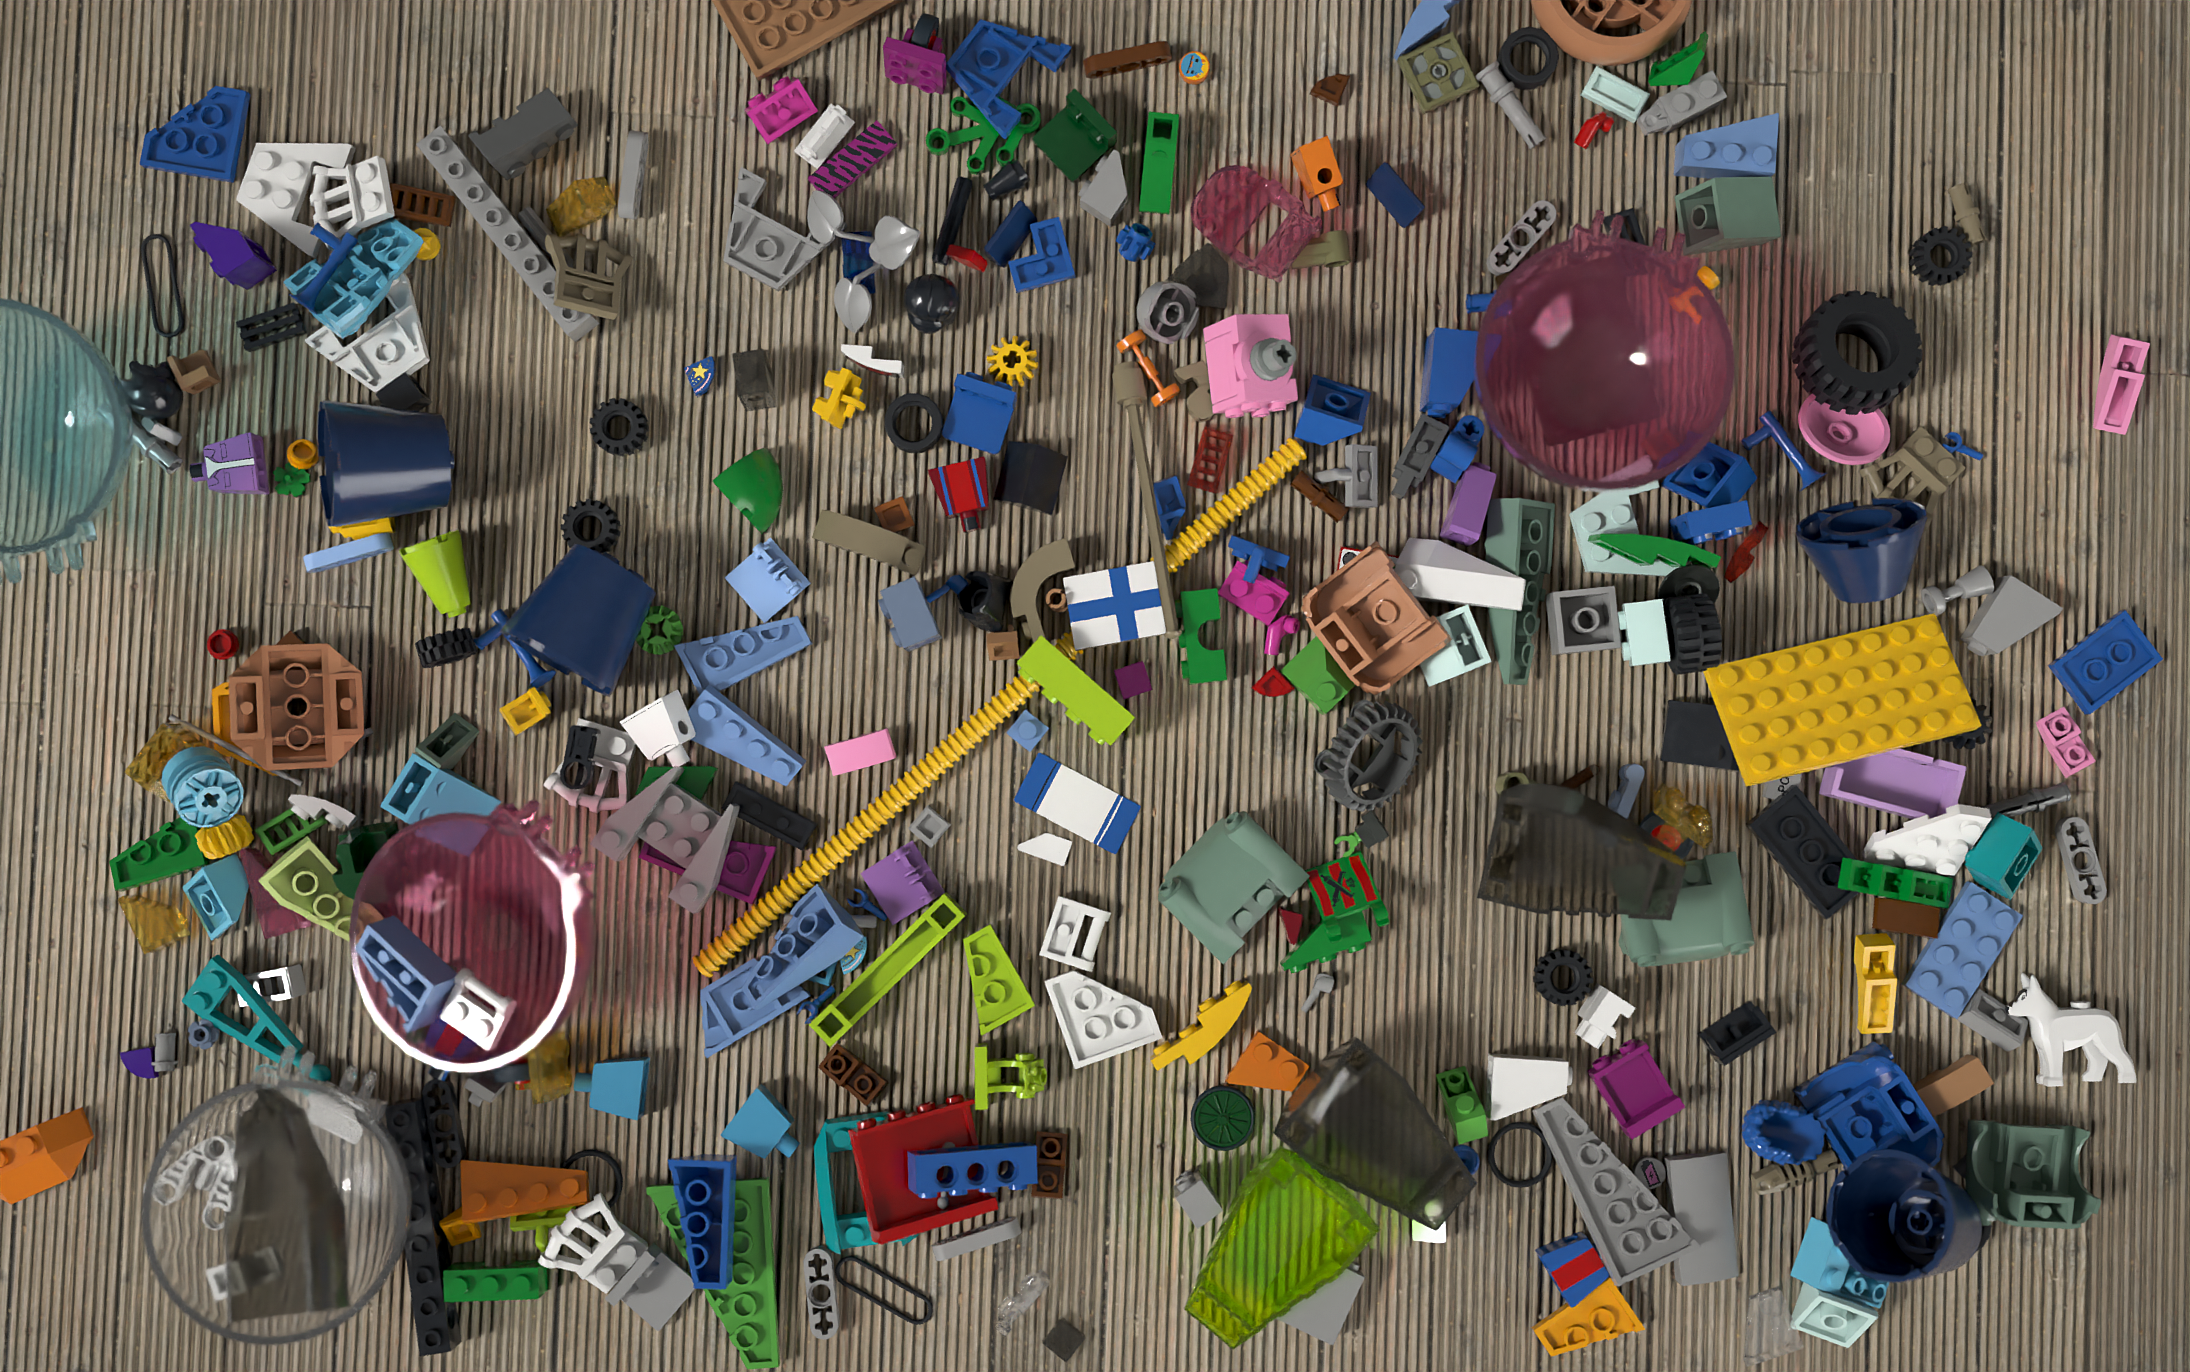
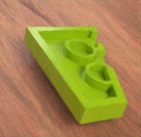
(995, 981)

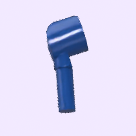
(1960, 447)
(955, 583)
(866, 904)
(817, 1003)

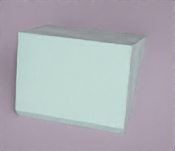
(1831, 1316)

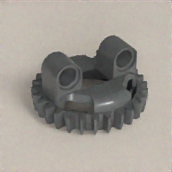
(1384, 768)

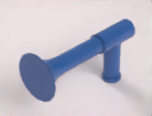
(341, 250)
(1774, 428)
(538, 674)

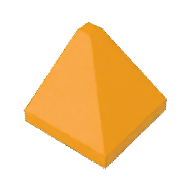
(457, 1231)

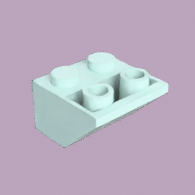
(1462, 653)

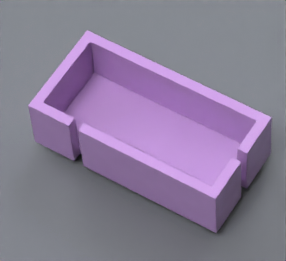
(1896, 783)

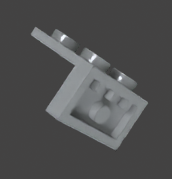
(653, 1287)

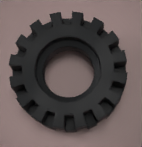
(1955, 247)
(606, 414)
(586, 509)
(446, 647)
(1581, 981)

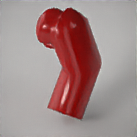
(1590, 127)

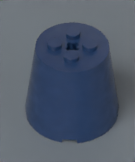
(381, 462)
(584, 617)
(1881, 1214)

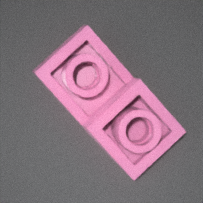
(2063, 743)
(860, 752)

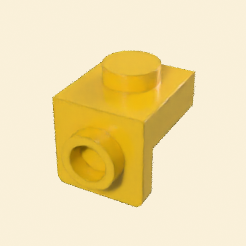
(526, 710)

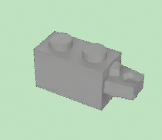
(1683, 105)

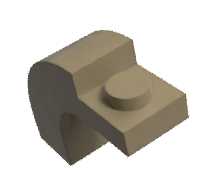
(869, 541)
(1033, 574)

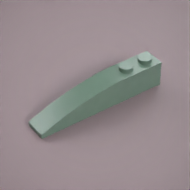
(1521, 544)

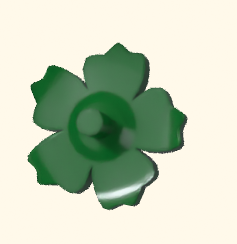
(291, 480)

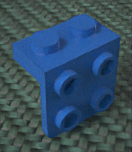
(979, 413)

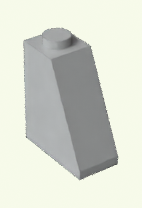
(2007, 616)
(1328, 1308)

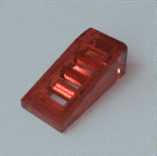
(1219, 434)

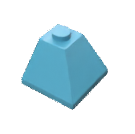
(218, 894)

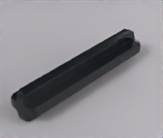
(952, 219)

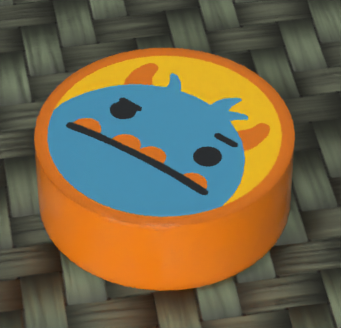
(1194, 67)

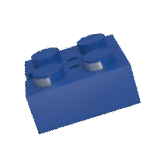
(1718, 521)

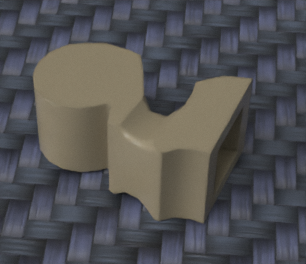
(1199, 402)

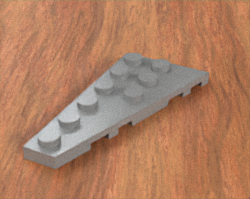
(1619, 1211)

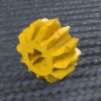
(1004, 354)
(225, 838)

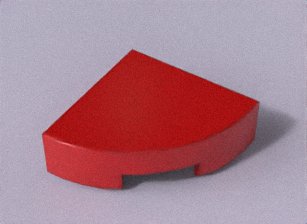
(967, 257)
(1272, 684)

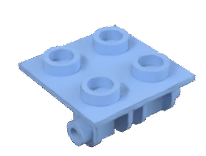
(767, 580)

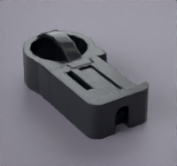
(580, 749)

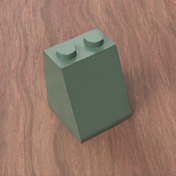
(1728, 214)

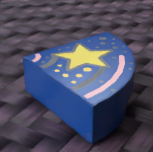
(701, 375)

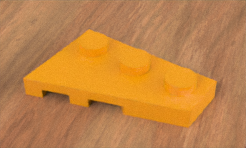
(1595, 1318)

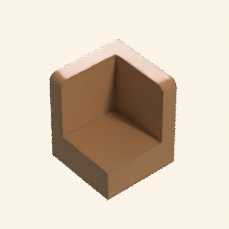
(194, 371)

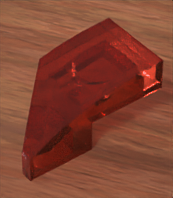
(1742, 557)

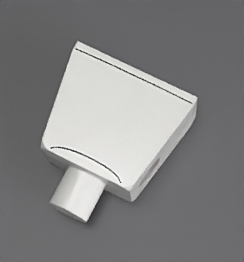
(662, 728)

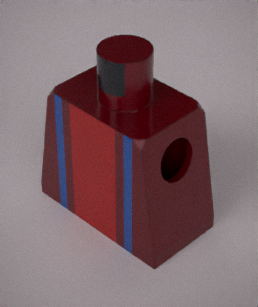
(963, 490)

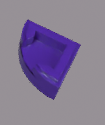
(140, 1062)

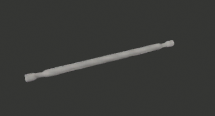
(231, 747)

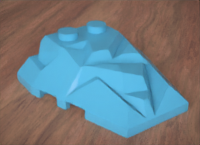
(362, 277)

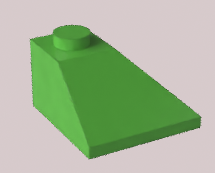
(1318, 676)

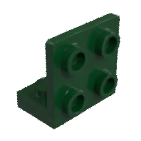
(1075, 137)

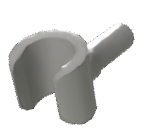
(1321, 983)

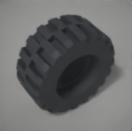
(1881, 327)

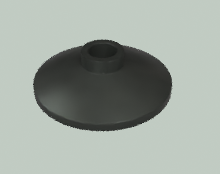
(1698, 577)

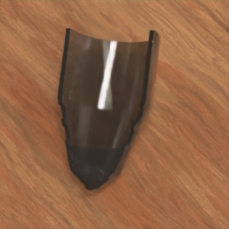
(285, 1218)

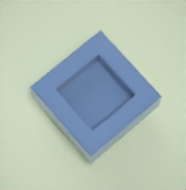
(1027, 730)

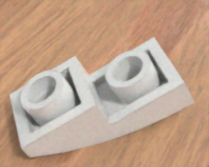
(314, 807)

